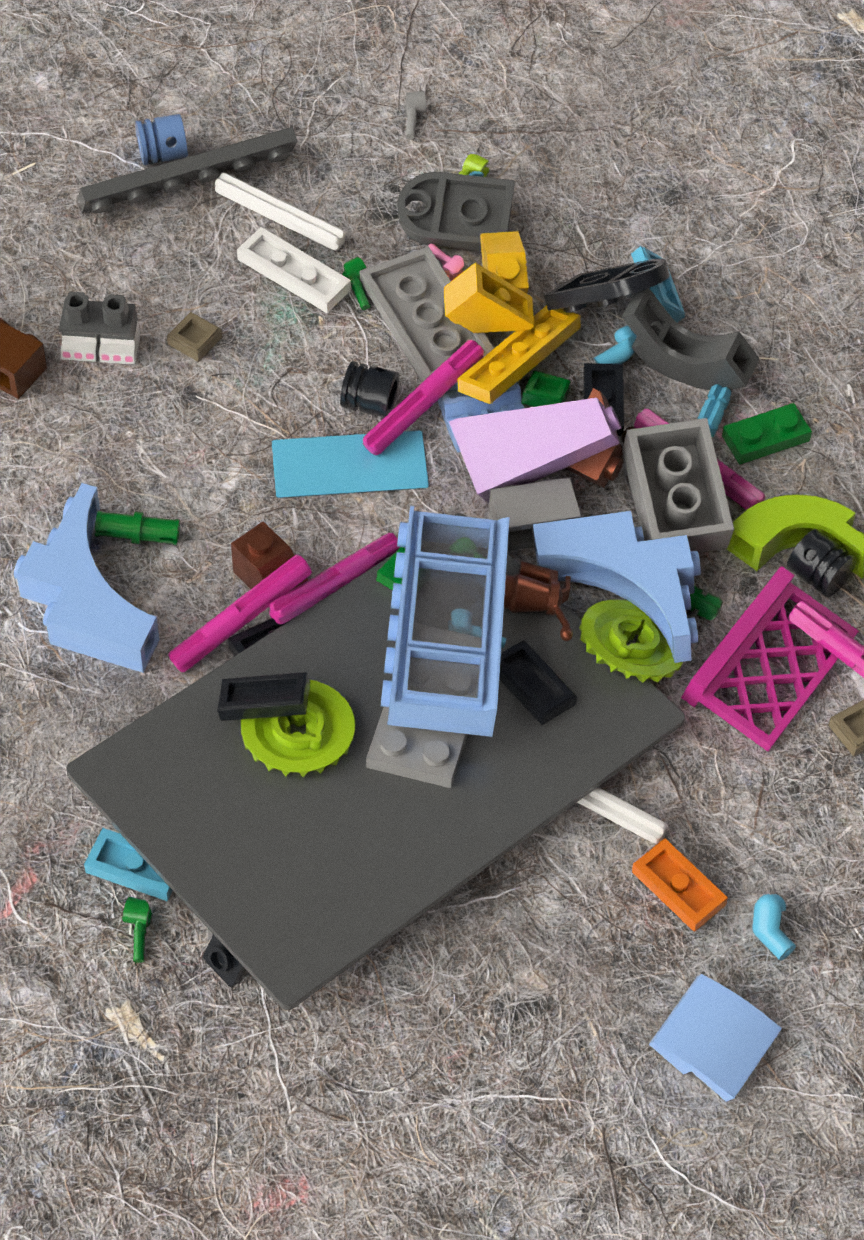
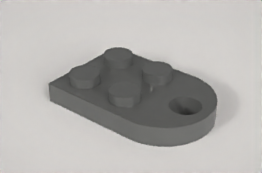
(456, 208)

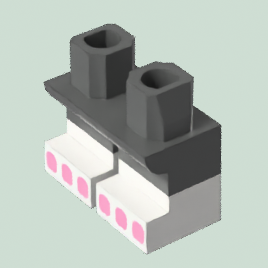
(91, 322)

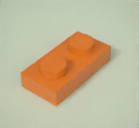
(679, 884)

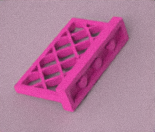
(738, 646)

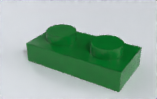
(766, 433)

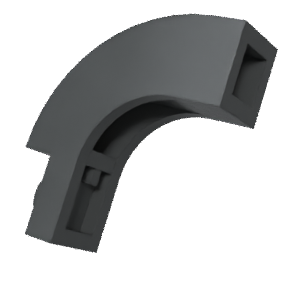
(685, 354)

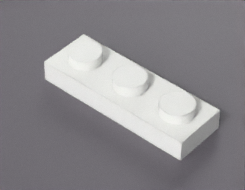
(294, 269)

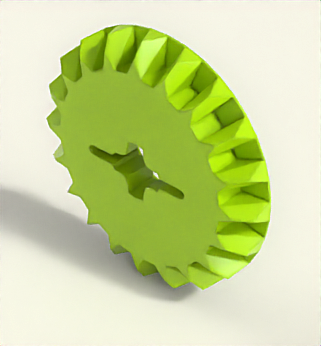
(612, 625)
(327, 736)

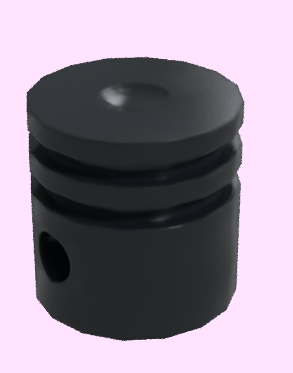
(369, 389)
(821, 562)

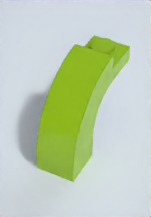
(785, 520)

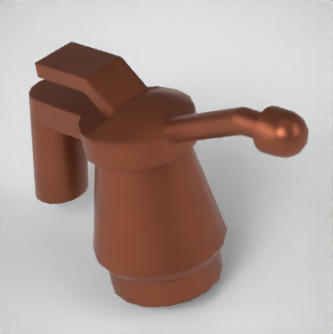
(538, 590)

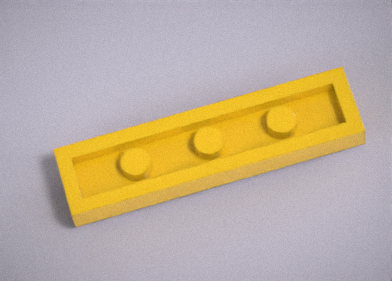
(518, 355)

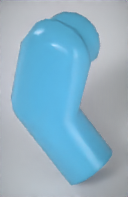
(620, 352)
(767, 925)

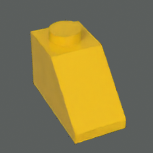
(505, 257)
(487, 302)

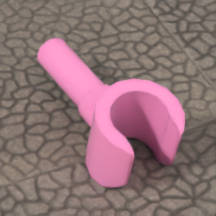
(451, 266)

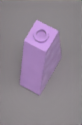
(532, 441)

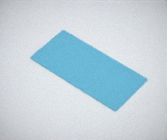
(346, 466)

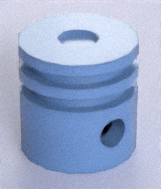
(153, 139)

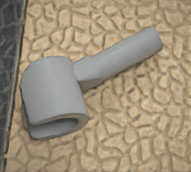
(414, 104)

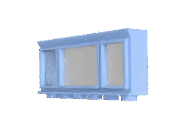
(447, 623)

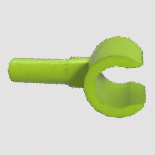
(475, 163)

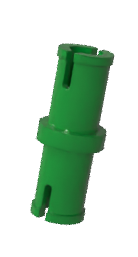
(137, 527)

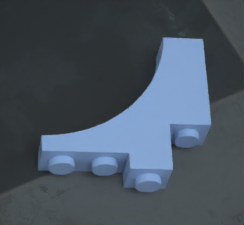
(614, 557)
(82, 606)

